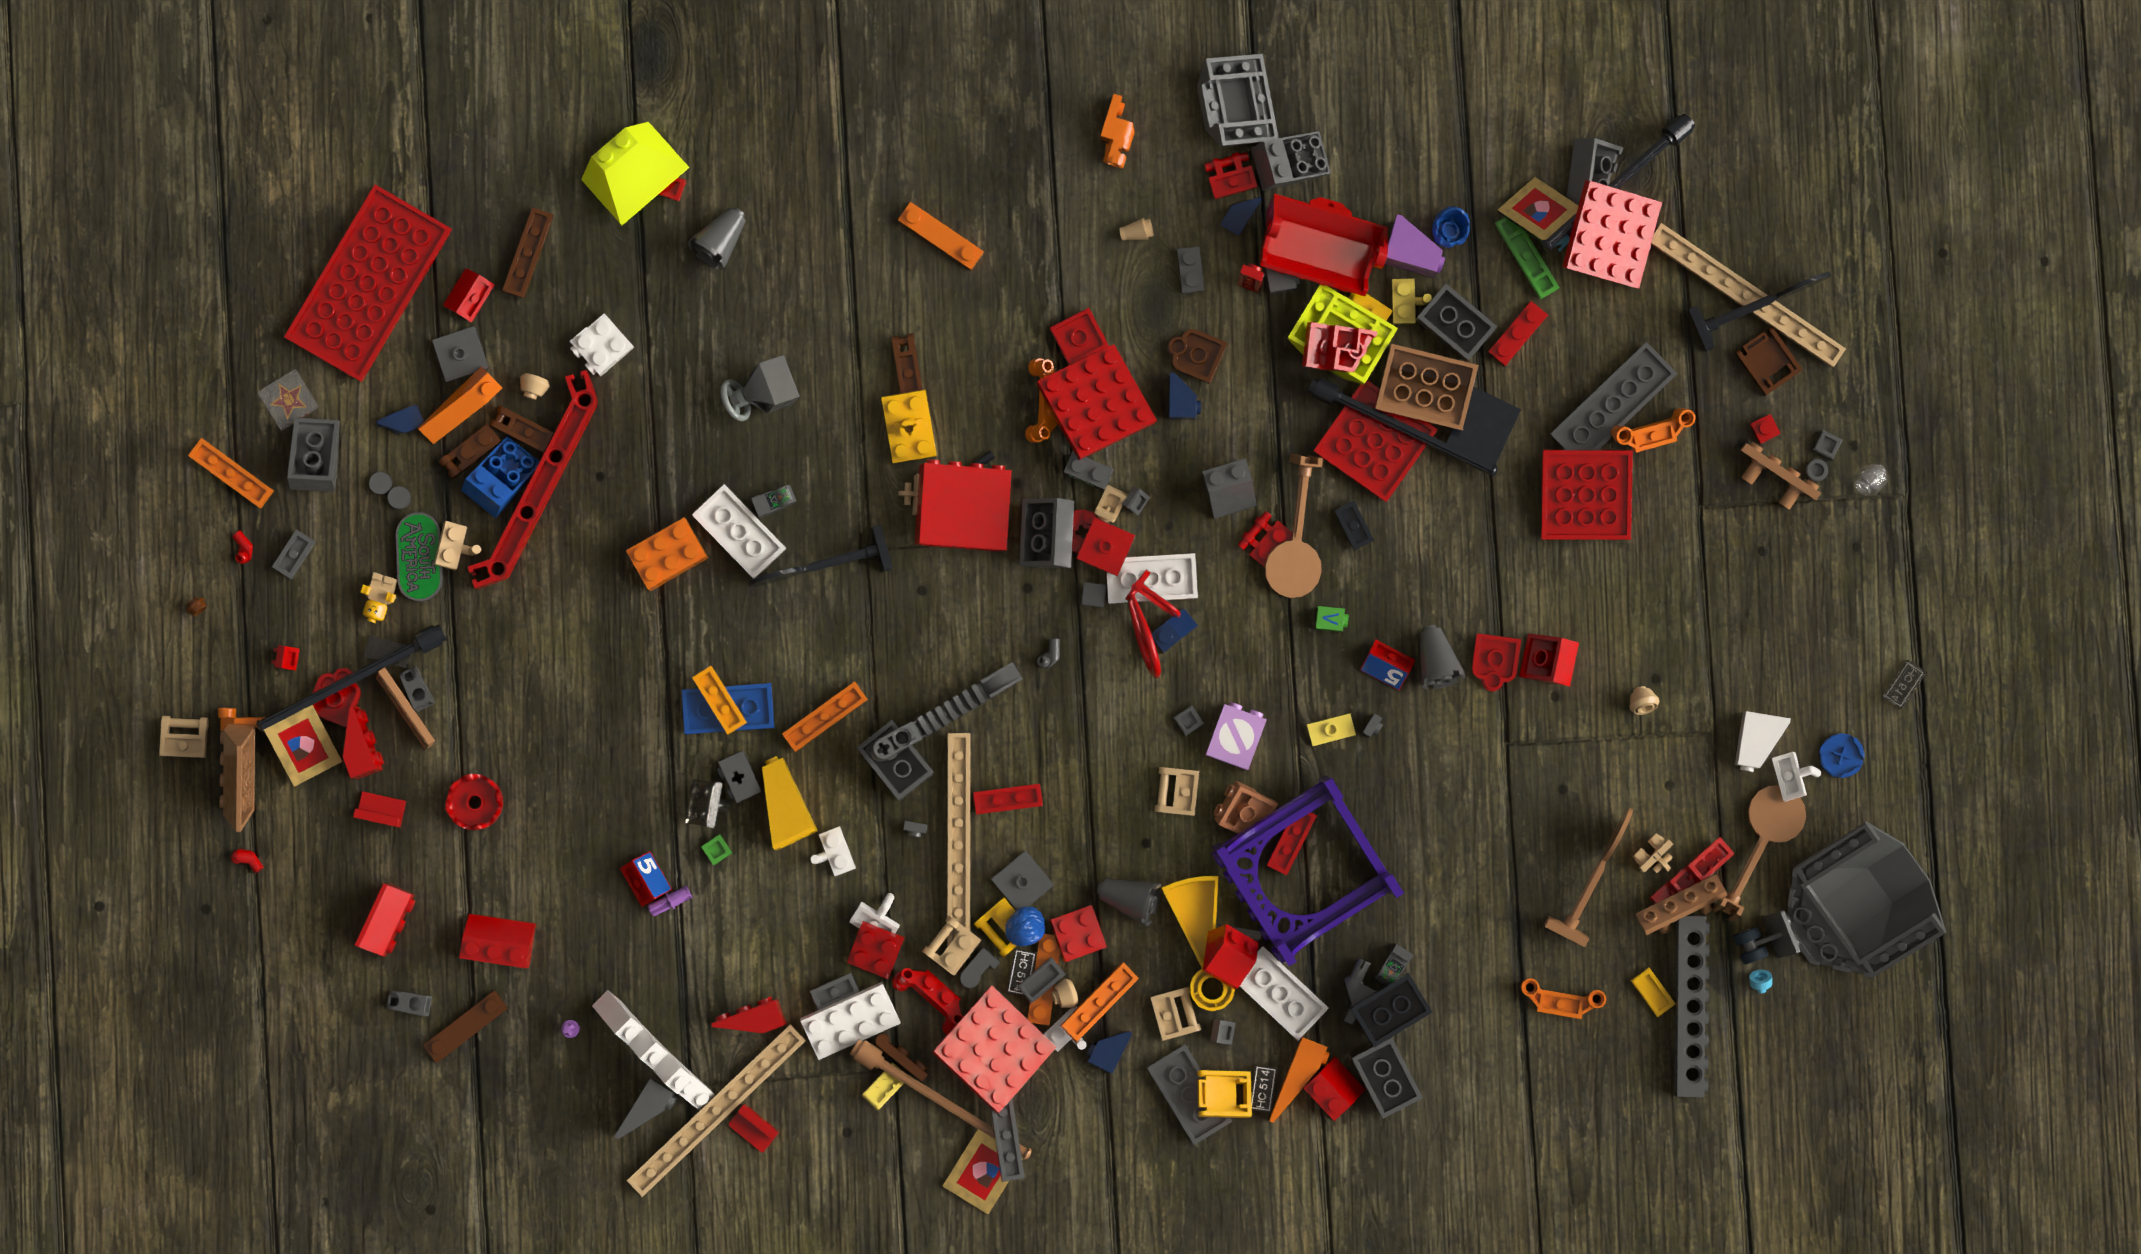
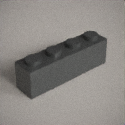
(1591, 161)

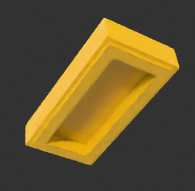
(1653, 992)

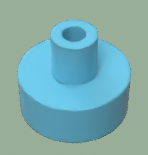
(1760, 980)

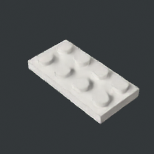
(739, 531)
(1170, 577)
(1282, 995)
(850, 1020)

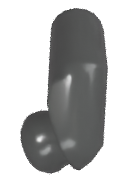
(1051, 656)

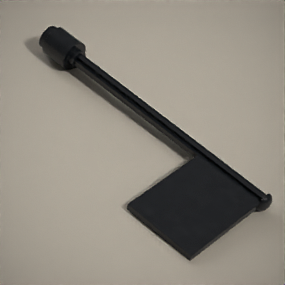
(1478, 444)

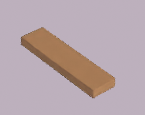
(405, 708)

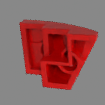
(1335, 347)

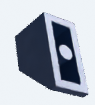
(1182, 400)
(1173, 631)
(1108, 1051)

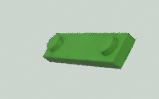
(1527, 258)

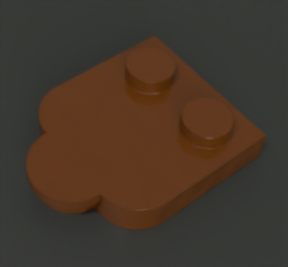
(1197, 354)

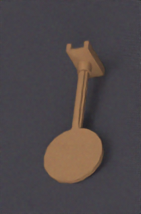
(1293, 565)
(1773, 822)
(1568, 927)

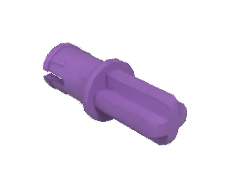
(670, 901)
(570, 1028)

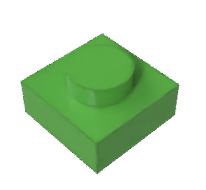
(717, 849)

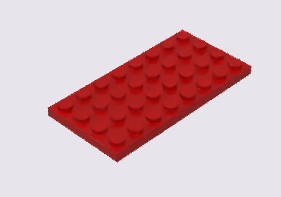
(368, 283)

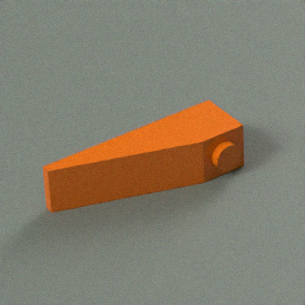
(460, 405)
(1304, 1065)

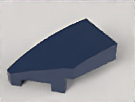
(1239, 215)
(402, 421)

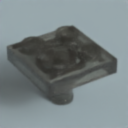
(705, 803)

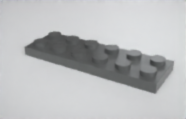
(1615, 401)

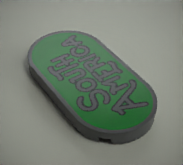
(416, 550)

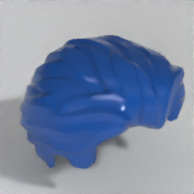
(1451, 227)
(1025, 927)

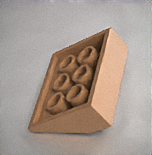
(1426, 386)
(238, 774)

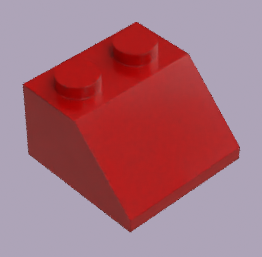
(1549, 659)
(1229, 955)
(1334, 1088)

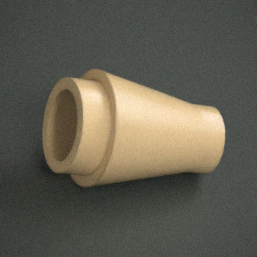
(1137, 230)

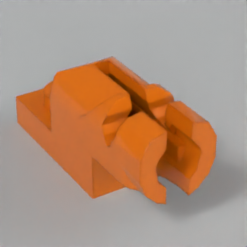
(1117, 134)

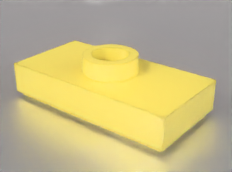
(1331, 729)
(882, 1089)

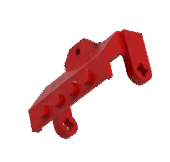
(1322, 243)

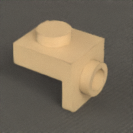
(1110, 504)

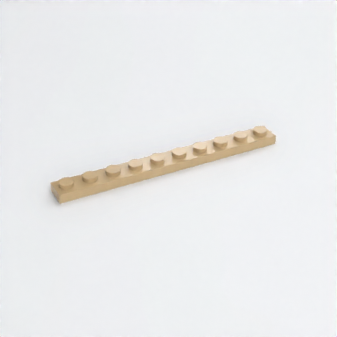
(1744, 293)
(958, 830)
(716, 1110)

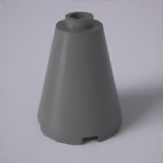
(718, 238)
(1437, 659)
(1131, 898)

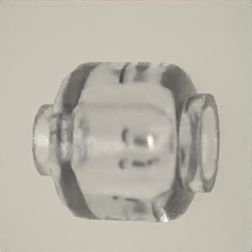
(1871, 479)

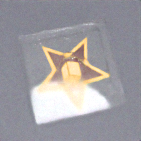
(288, 399)

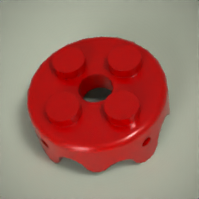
(458, 802)

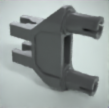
(1355, 987)

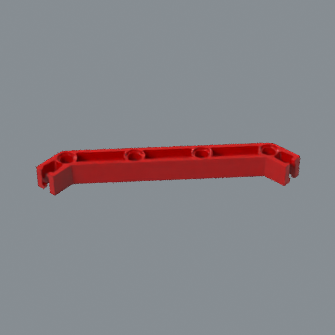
(541, 485)

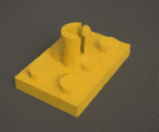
(909, 426)

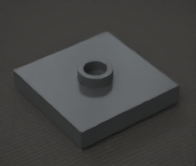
(460, 354)
(1022, 881)

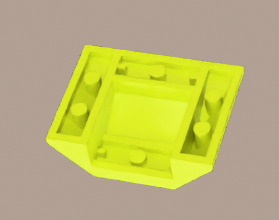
(632, 170)
(1335, 309)

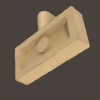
(451, 546)

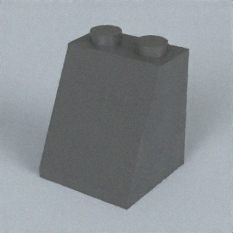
(1229, 488)

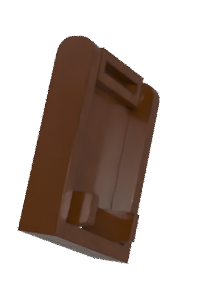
(1767, 357)

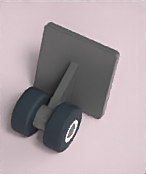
(1780, 934)

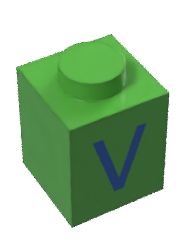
(1331, 619)

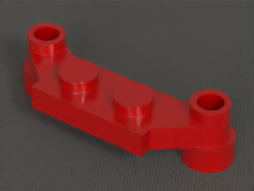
(933, 991)

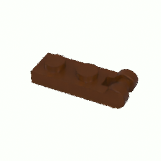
(907, 364)
(522, 429)
(470, 451)
(901, 1056)

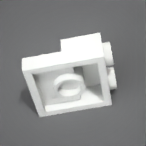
(601, 345)

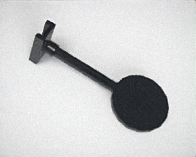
(1706, 326)
(877, 549)

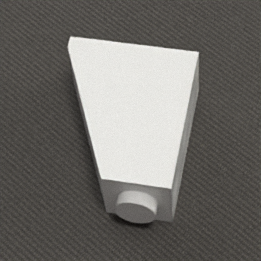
(1757, 738)

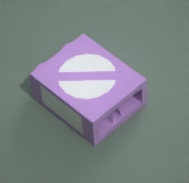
(1236, 736)

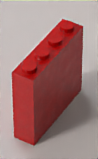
(963, 506)

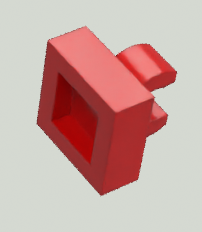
(286, 657)

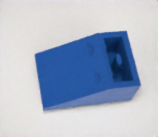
(500, 476)

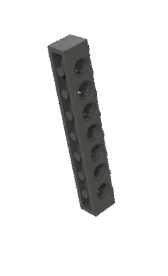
(1682, 1085)

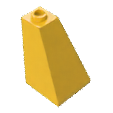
(786, 808)

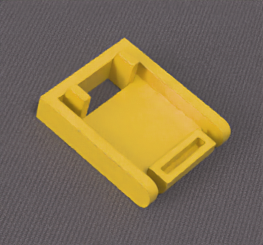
(1218, 1094)

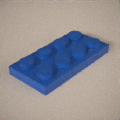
(752, 700)

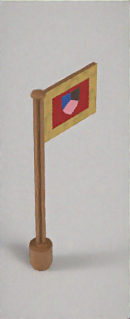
(977, 1171)

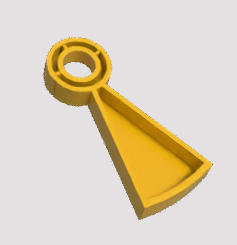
(1196, 909)

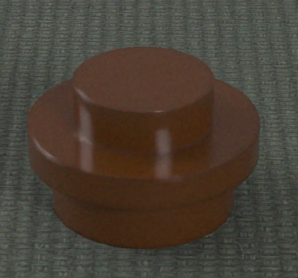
(196, 606)

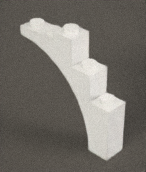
(651, 1051)

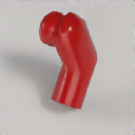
(245, 548)
(248, 857)

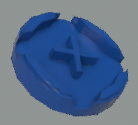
(1841, 755)

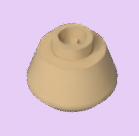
(533, 385)
(1643, 701)
(1065, 994)

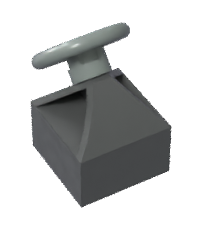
(767, 388)

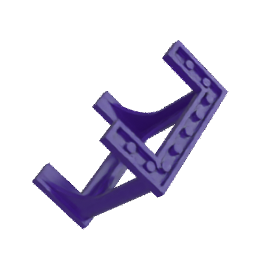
(1290, 942)

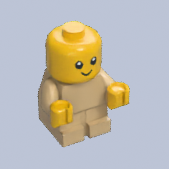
(380, 595)

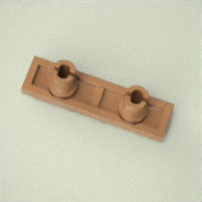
(1761, 462)
(1680, 905)

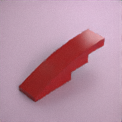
(1696, 870)

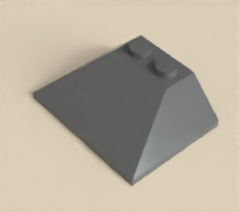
(1236, 100)

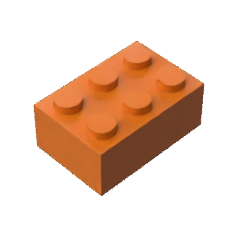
(667, 554)

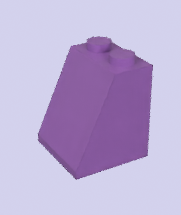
(1413, 250)

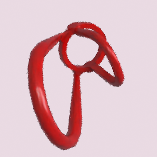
(1141, 628)

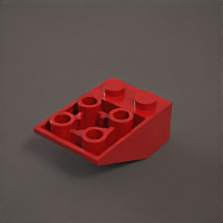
(359, 747)
(759, 1019)

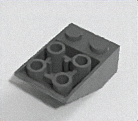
(1290, 160)

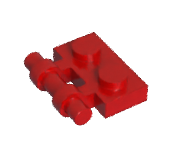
(1230, 182)
(1275, 535)

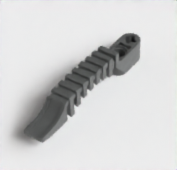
(948, 712)

